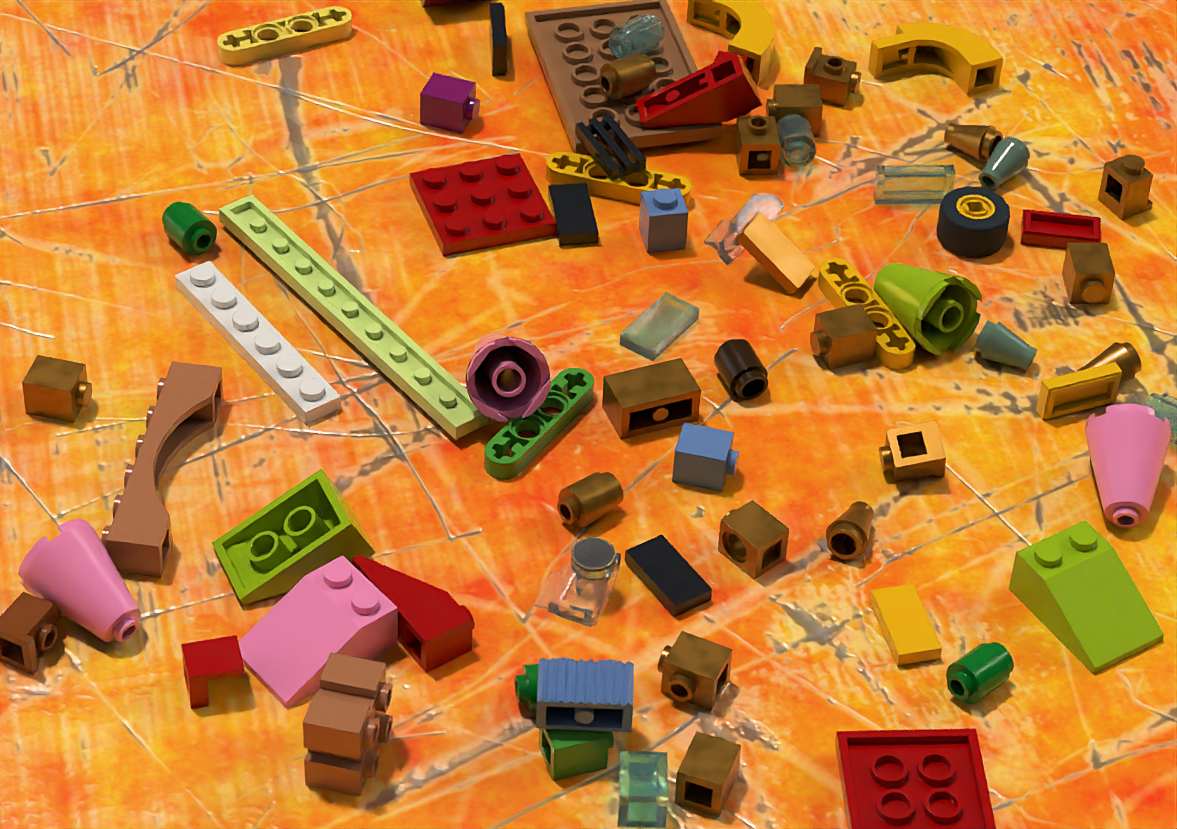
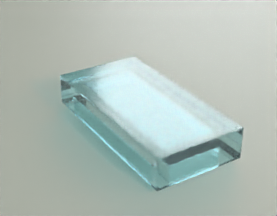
(913, 184)
(659, 326)

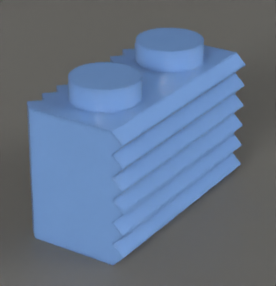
(585, 695)

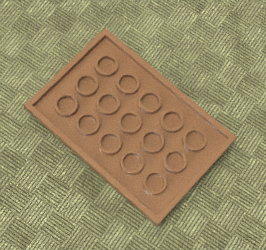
(575, 46)

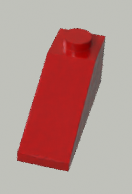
(706, 96)
(429, 619)

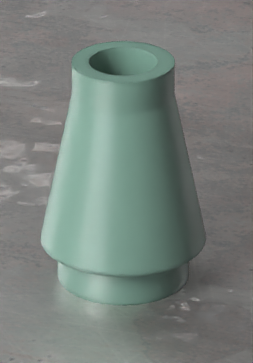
(1004, 163)
(1004, 346)

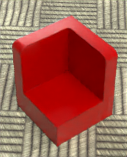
(207, 662)

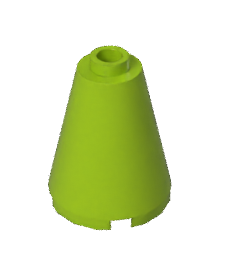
(930, 304)

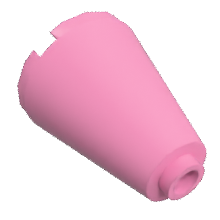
(507, 377)
(1127, 459)
(81, 582)

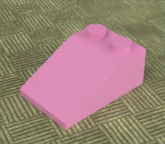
(322, 614)

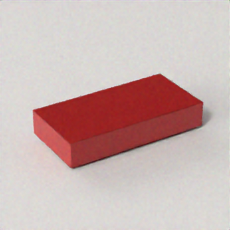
(1058, 229)

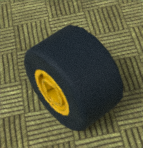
(973, 222)

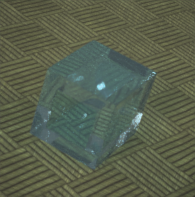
(642, 789)

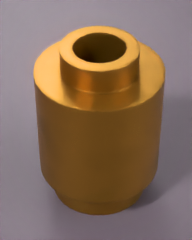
(627, 75)
(589, 499)

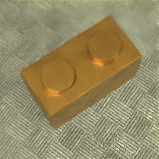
(651, 398)

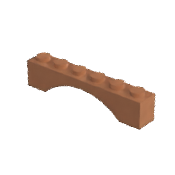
(141, 526)

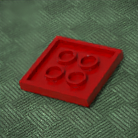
(482, 204)
(913, 779)

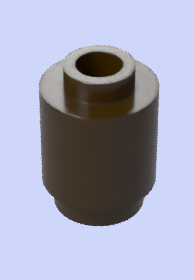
(741, 369)

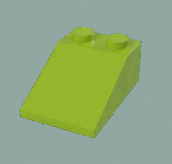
(291, 539)
(1084, 596)

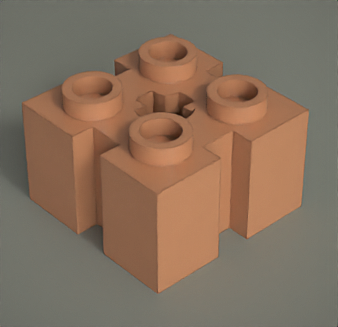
(347, 724)

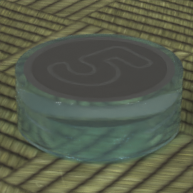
(593, 558)

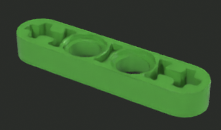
(547, 426)

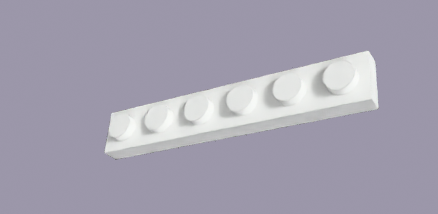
(258, 342)

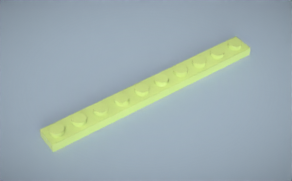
(354, 316)

